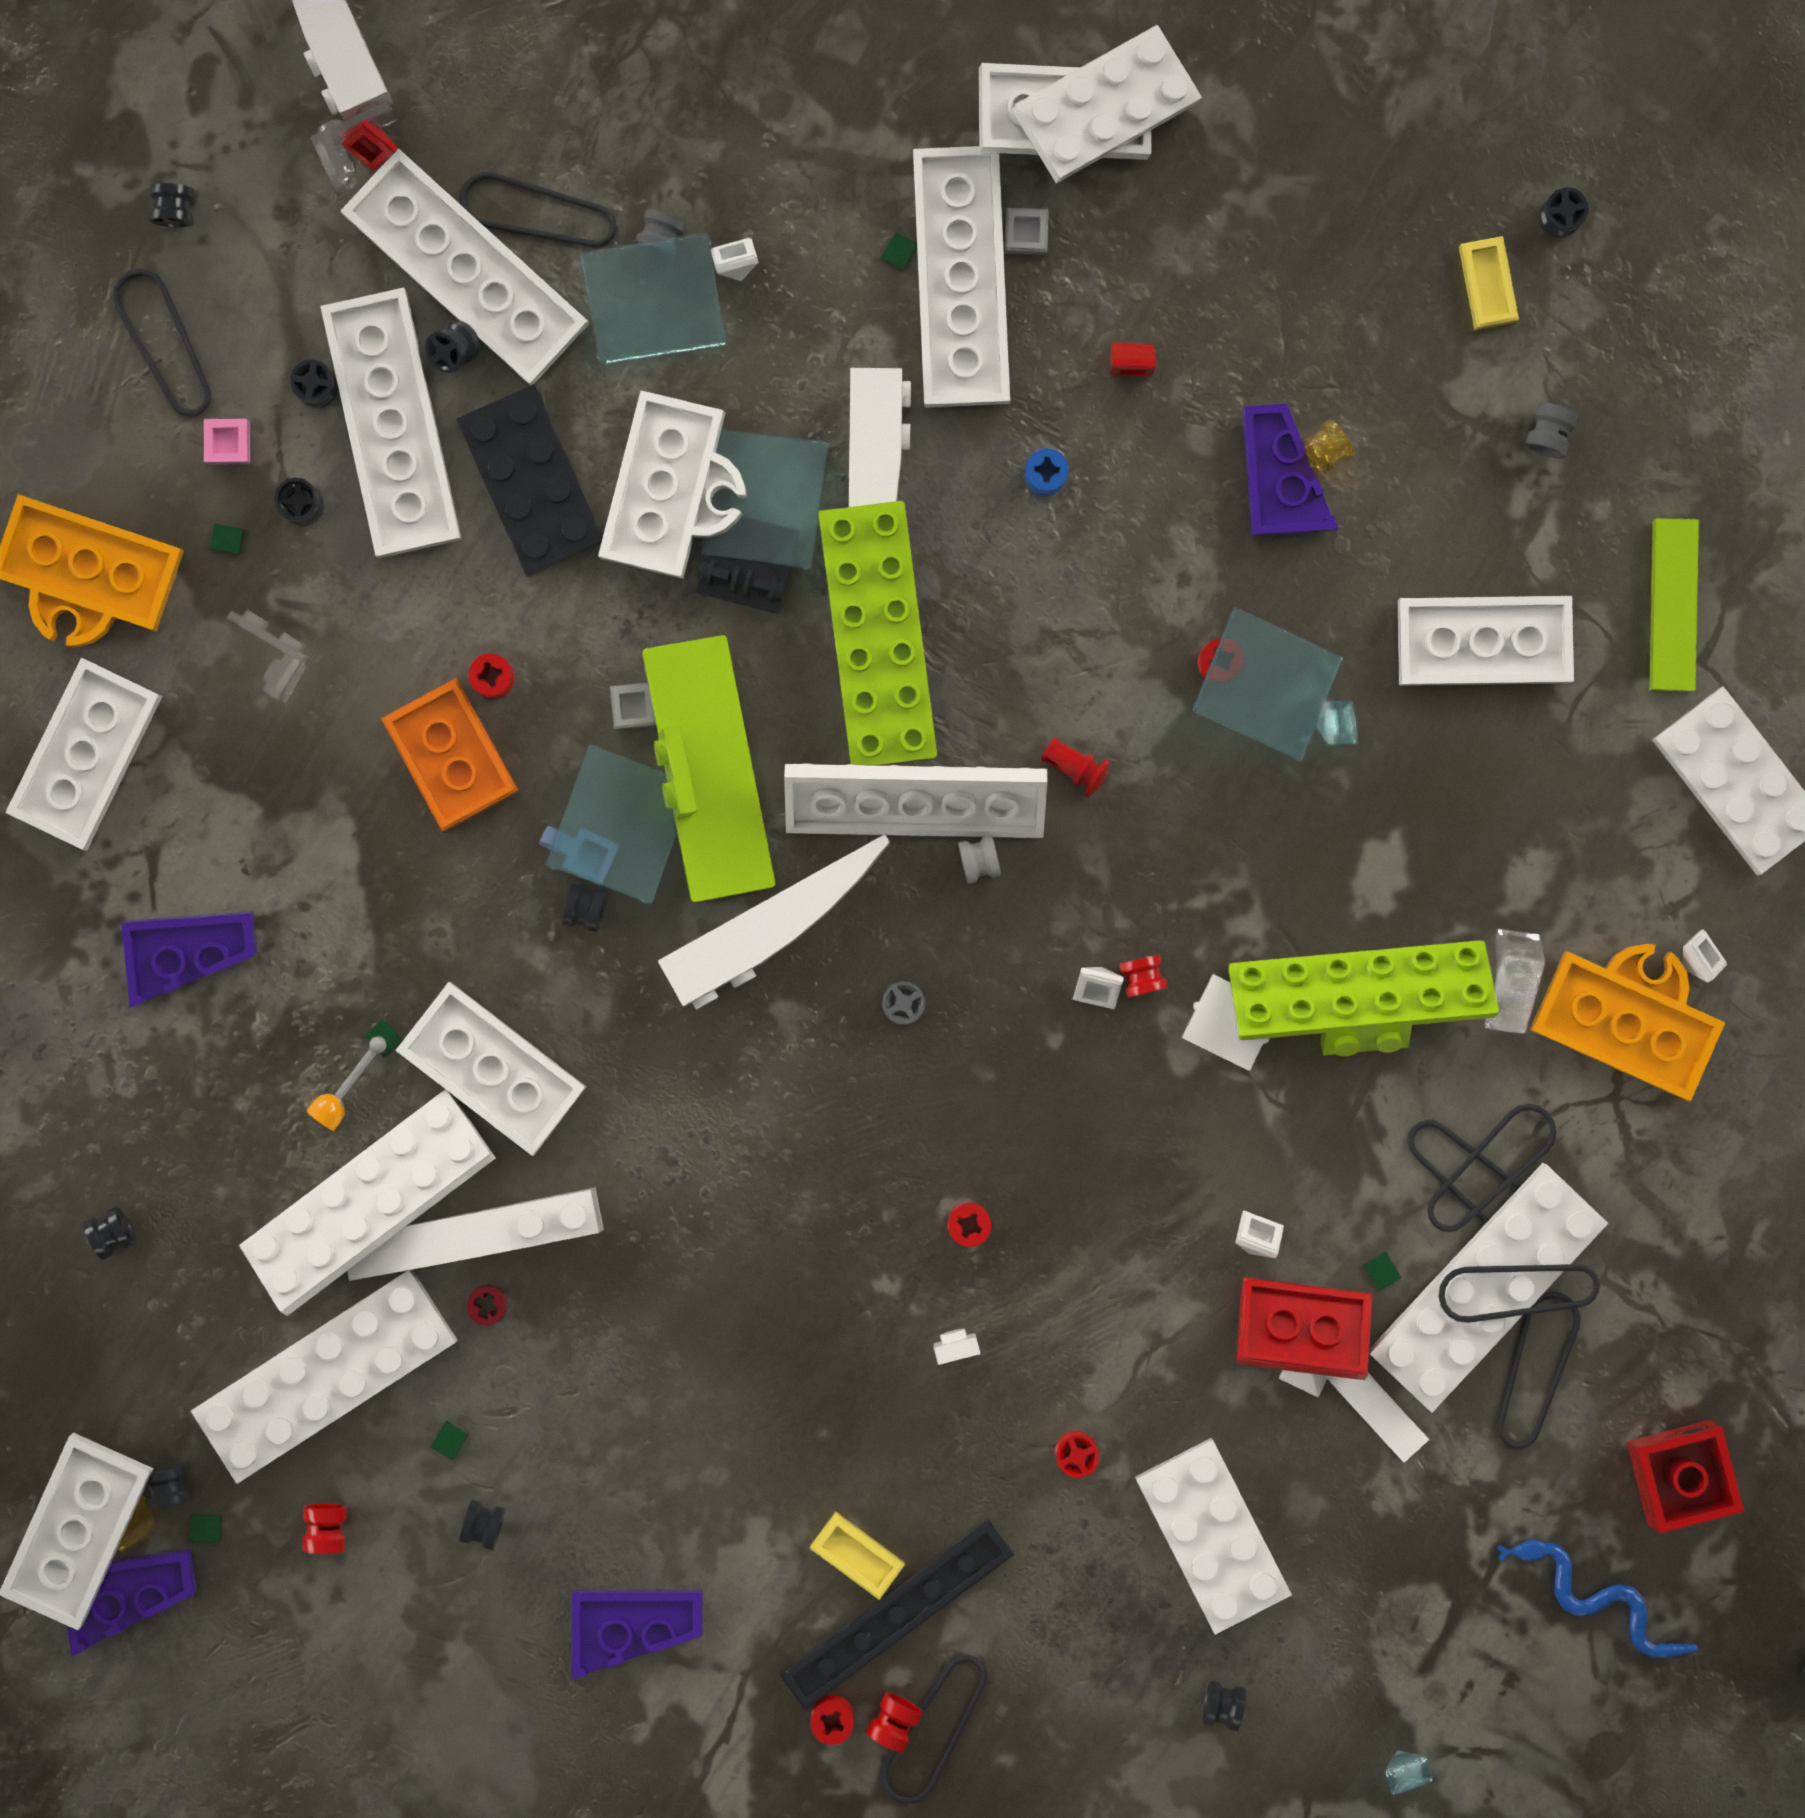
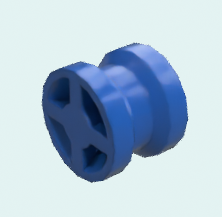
(1045, 480)

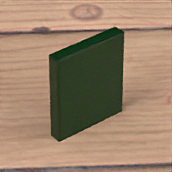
(899, 251)
(226, 538)
(385, 1031)
(1382, 1271)
(449, 1440)
(205, 1528)

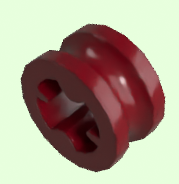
(474, 1309)

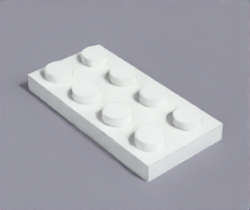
(1008, 84)
(1106, 103)
(1485, 640)
(83, 754)
(1737, 779)
(491, 1068)
(75, 1531)
(1213, 1536)

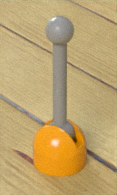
(329, 1108)

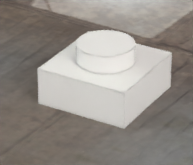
(956, 1346)

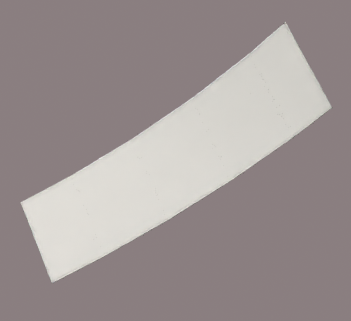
(1381, 1414)

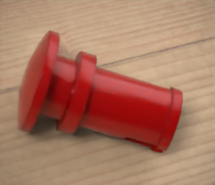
(1076, 765)

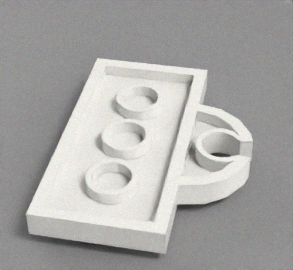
(669, 486)

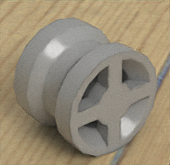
(979, 859)

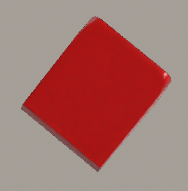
(1132, 359)

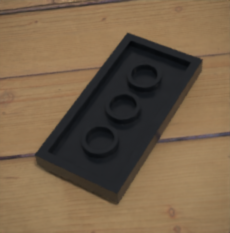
(530, 480)

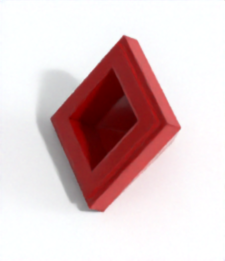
(369, 144)

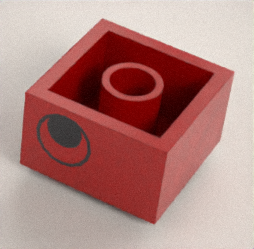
(1685, 1476)

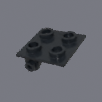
(744, 582)

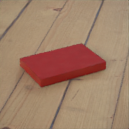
(1304, 1328)

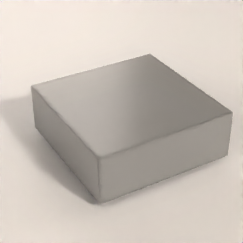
(1026, 231)
(632, 706)

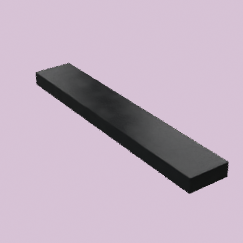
(896, 1613)

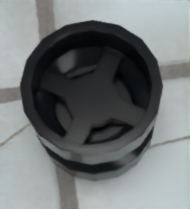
(291, 499)

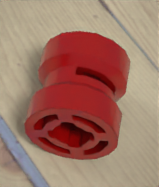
(324, 1528)
(894, 1722)

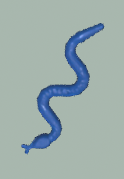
(1535, 1550)

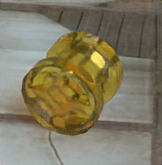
(1327, 446)

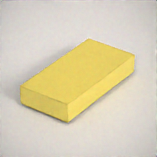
(1488, 283)
(857, 1555)

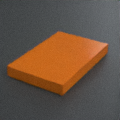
(450, 755)

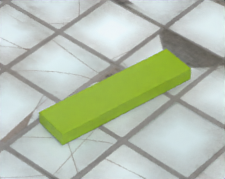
(1674, 605)

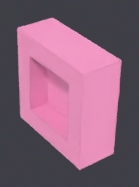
(226, 441)

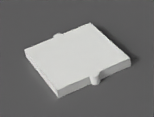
(1215, 1026)

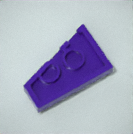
(1279, 476)
(179, 950)
(135, 1591)
(630, 1623)

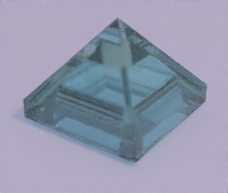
(1337, 722)
(1407, 1772)

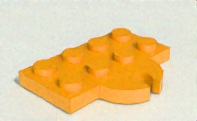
(85, 570)
(1630, 1019)

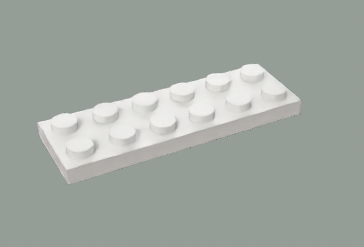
(464, 267)
(961, 277)
(391, 423)
(915, 800)
(366, 1202)
(1535, 1226)
(324, 1376)

